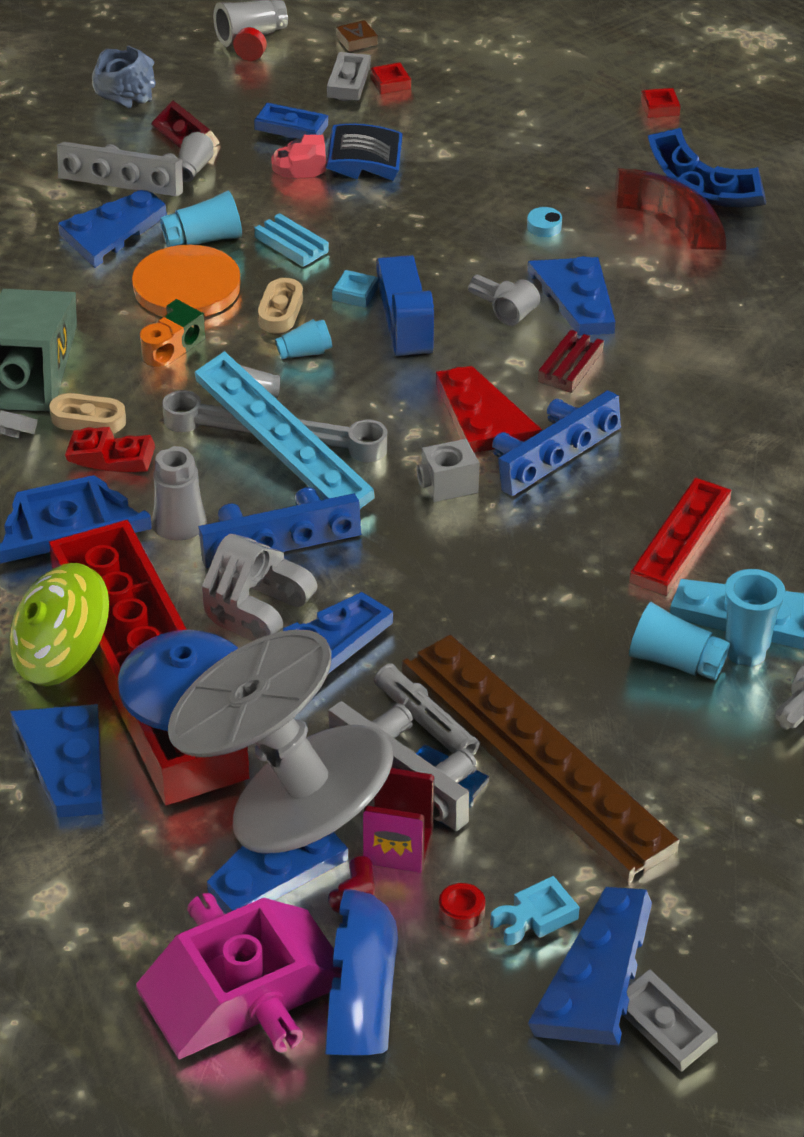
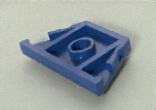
(62, 511)

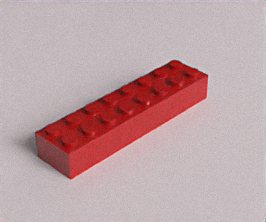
(137, 613)

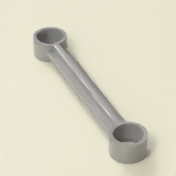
(330, 434)

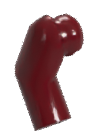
(360, 879)

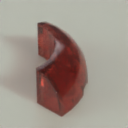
(662, 194)

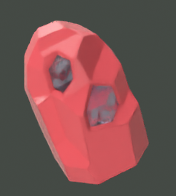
(301, 158)

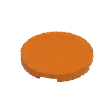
(189, 273)

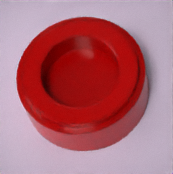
(250, 44)
(462, 906)

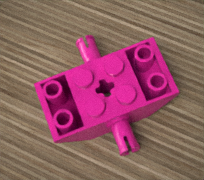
(237, 974)

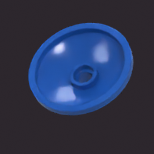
(163, 669)

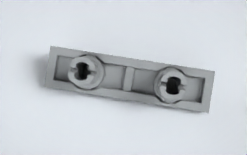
(120, 168)
(450, 798)

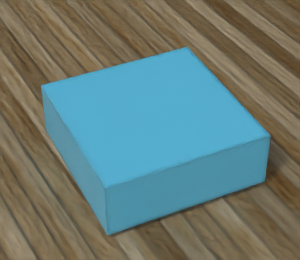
(355, 288)

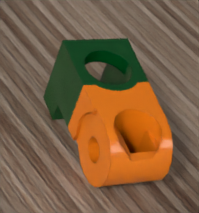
(172, 334)

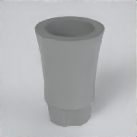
(259, 14)
(177, 495)

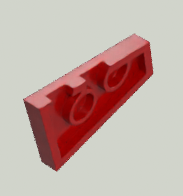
(481, 409)

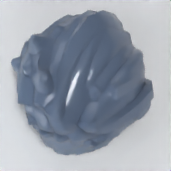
(124, 76)

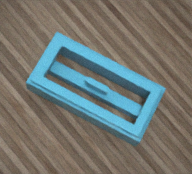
(295, 238)

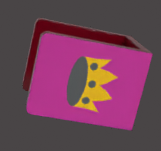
(400, 821)

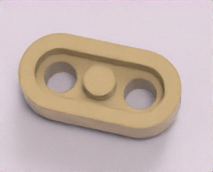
(280, 305)
(81, 411)

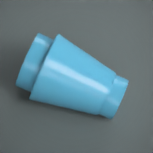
(305, 340)

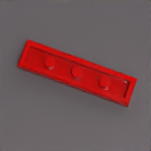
(680, 536)

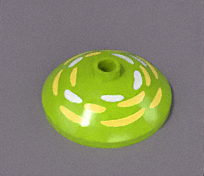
(58, 624)

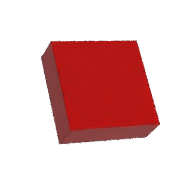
(390, 78)
(660, 103)

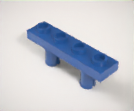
(569, 436)
(287, 528)

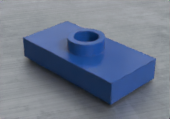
(290, 121)

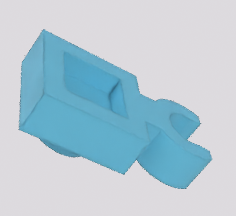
(538, 908)

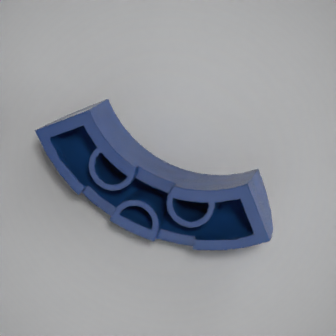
(717, 185)
(363, 994)

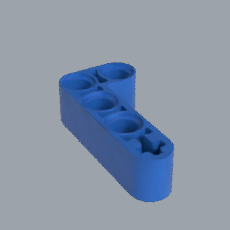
(406, 306)

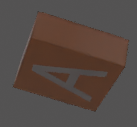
(356, 36)

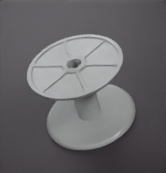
(309, 781)

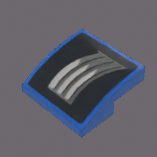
(365, 148)

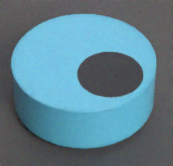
(544, 222)

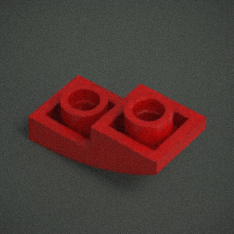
(101, 451)

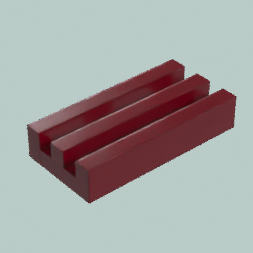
(552, 376)

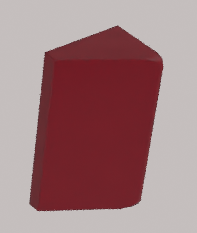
(178, 123)

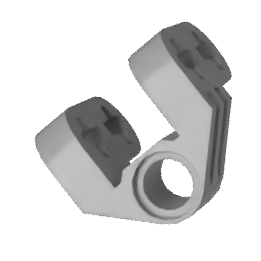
(246, 564)

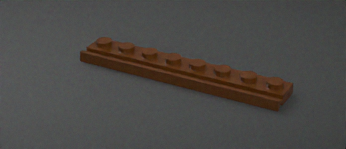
(542, 758)

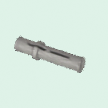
(395, 684)

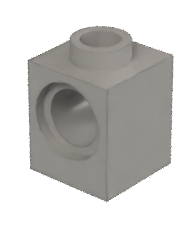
(449, 470)

